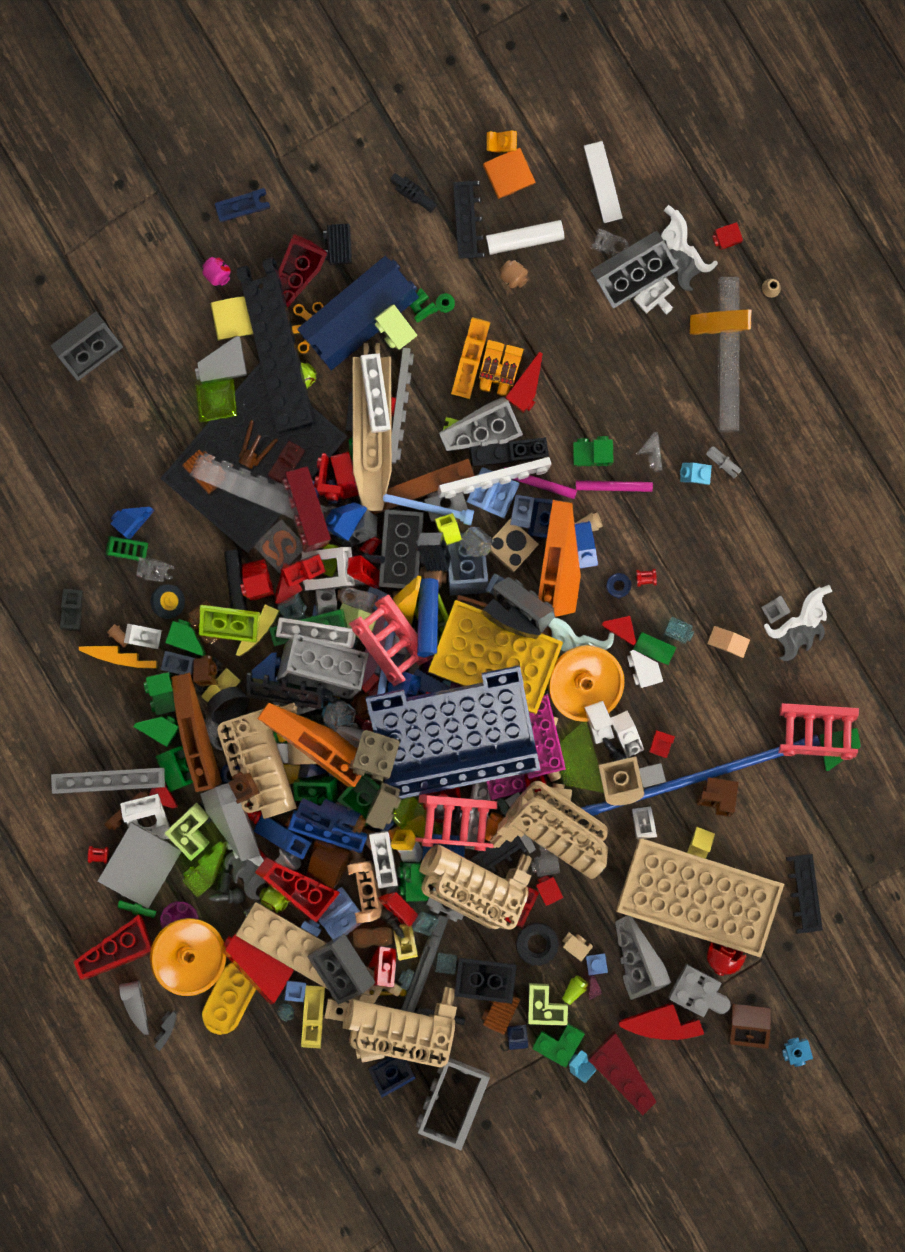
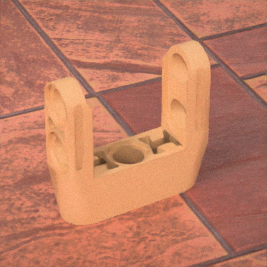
(366, 914)

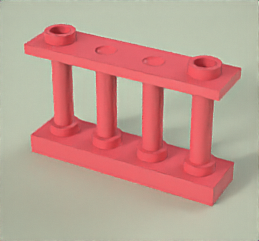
(401, 627)
(828, 714)
(466, 806)

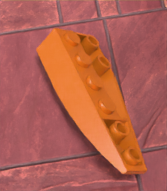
(561, 561)
(315, 741)

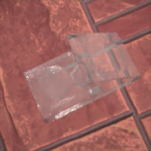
(652, 447)

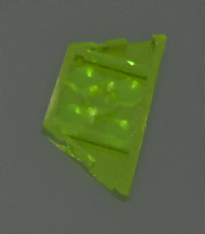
(580, 760)

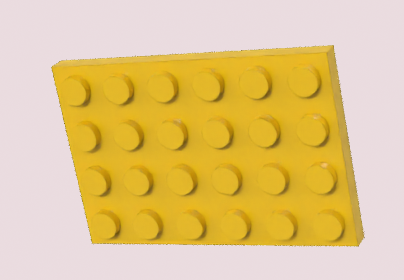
(478, 646)

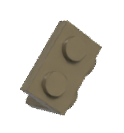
(375, 755)

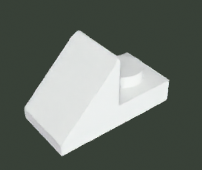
(142, 636)
(599, 722)

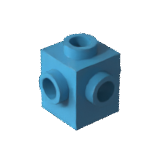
(803, 1055)

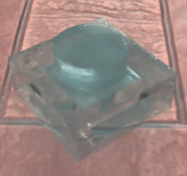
(425, 923)
(446, 963)
(406, 978)

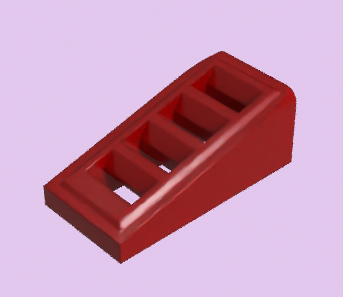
(361, 570)

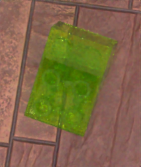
(205, 875)

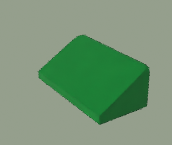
(654, 648)

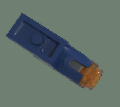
(331, 814)

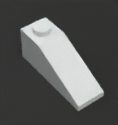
(383, 859)

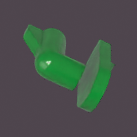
(422, 313)

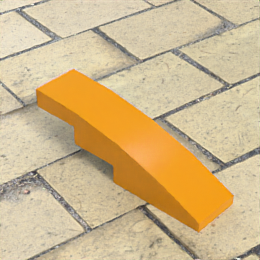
(720, 322)
(470, 358)
(113, 655)

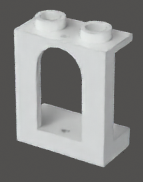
(343, 579)
(146, 807)

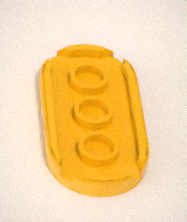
(227, 1001)

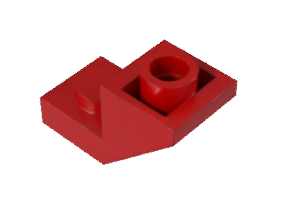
(344, 474)

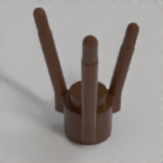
(247, 456)

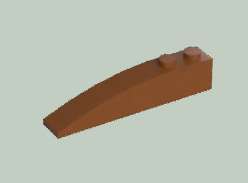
(428, 483)

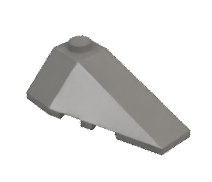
(485, 426)
(231, 820)
(642, 965)

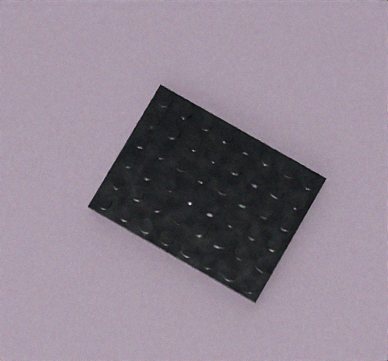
(224, 439)

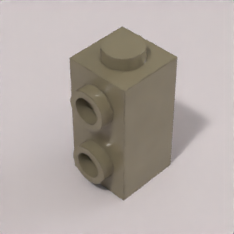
(382, 806)

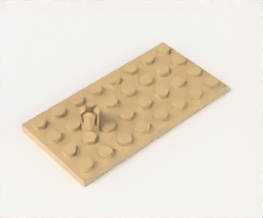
(699, 897)

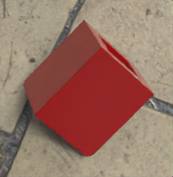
(661, 744)

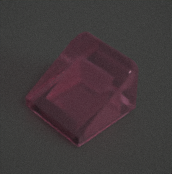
(594, 989)

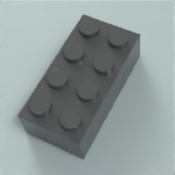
(635, 269)
(399, 548)

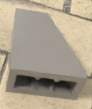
(223, 363)

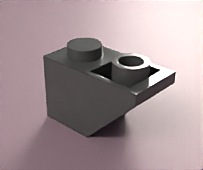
(364, 531)

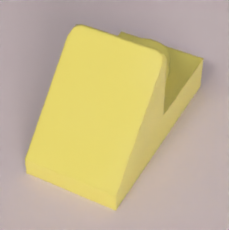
(225, 680)
(701, 843)
(406, 947)

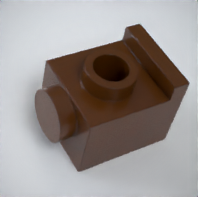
(205, 671)
(249, 787)

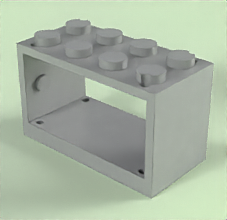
(324, 663)
(457, 1142)

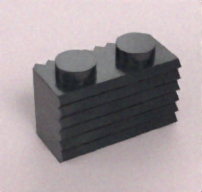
(338, 244)
(433, 551)

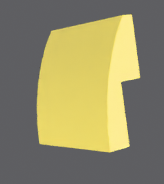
(231, 318)

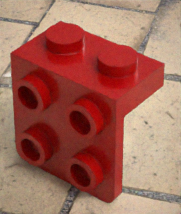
(332, 492)

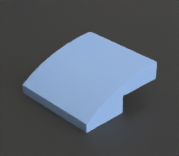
(494, 499)
(340, 915)

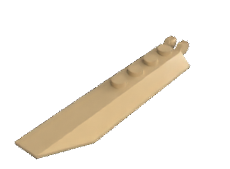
(371, 450)

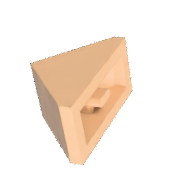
(728, 641)

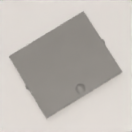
(139, 865)

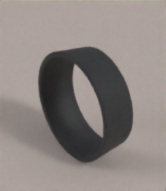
(233, 711)

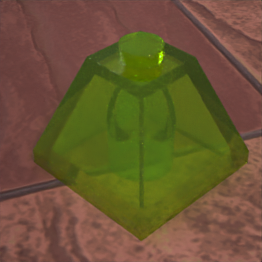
(216, 400)

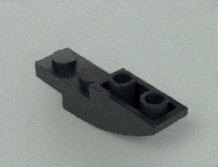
(508, 452)

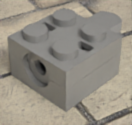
(698, 992)

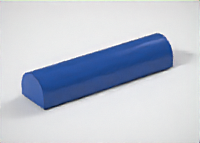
(427, 617)
(337, 836)

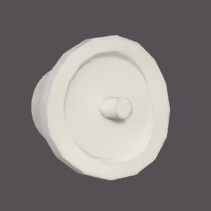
(288, 860)

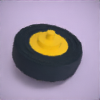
(167, 601)

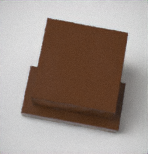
(719, 795)
(328, 863)

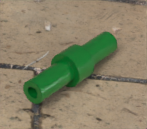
(136, 909)

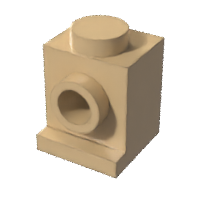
(576, 945)
(331, 1009)

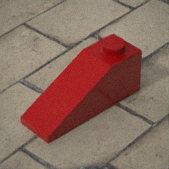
(524, 390)

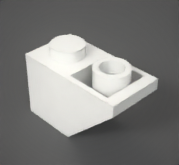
(646, 670)
(627, 734)

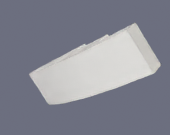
(602, 181)

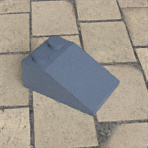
(466, 572)

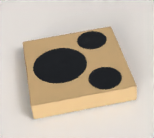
(512, 546)

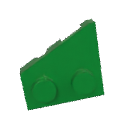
(837, 742)

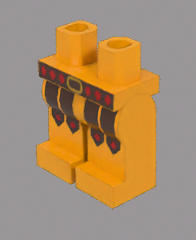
(497, 373)

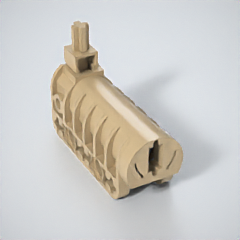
(260, 756)
(556, 829)
(476, 887)
(403, 1030)

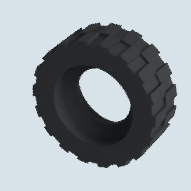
(522, 943)

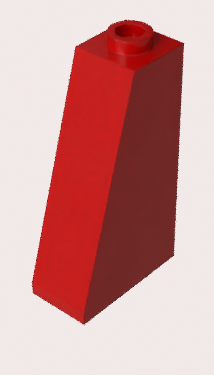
(258, 967)

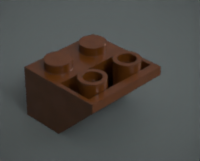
(750, 1026)

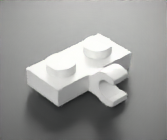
(655, 295)

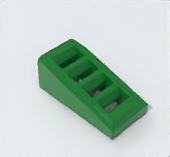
(110, 544)

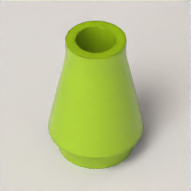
(575, 989)

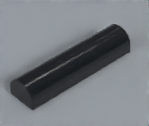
(234, 572)

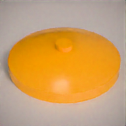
(585, 678)
(187, 957)

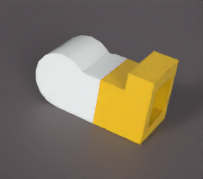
(407, 847)

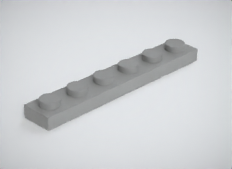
(402, 397)
(108, 780)

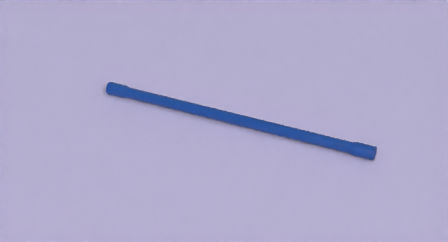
(595, 809)

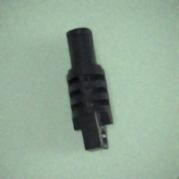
(412, 192)

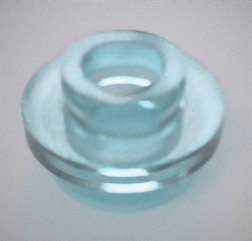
(286, 1012)

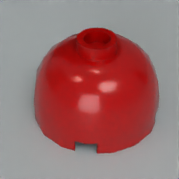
(724, 959)

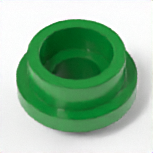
(445, 309)

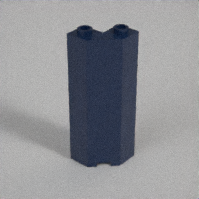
(350, 316)

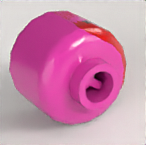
(216, 271)

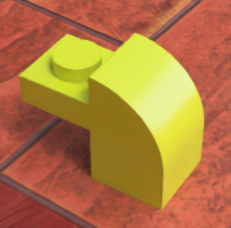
(449, 527)

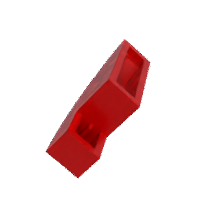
(662, 1024)

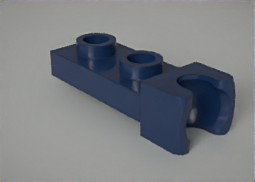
(241, 205)

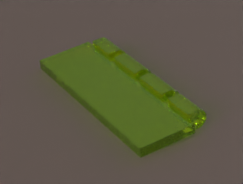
(412, 816)

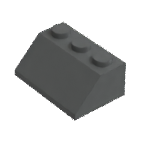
(86, 346)
(511, 593)
(341, 969)

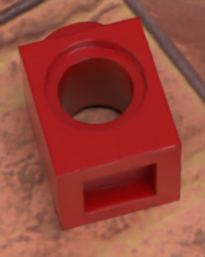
(727, 236)
(549, 890)

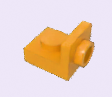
(502, 141)

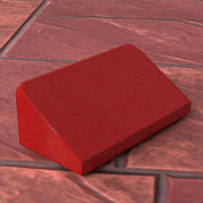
(399, 907)

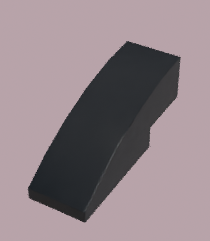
(510, 620)

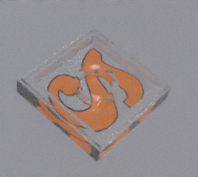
(279, 545)

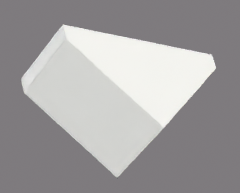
(644, 823)

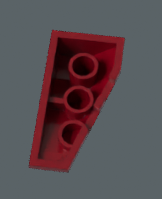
(299, 266)

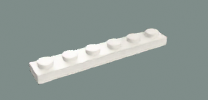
(488, 479)

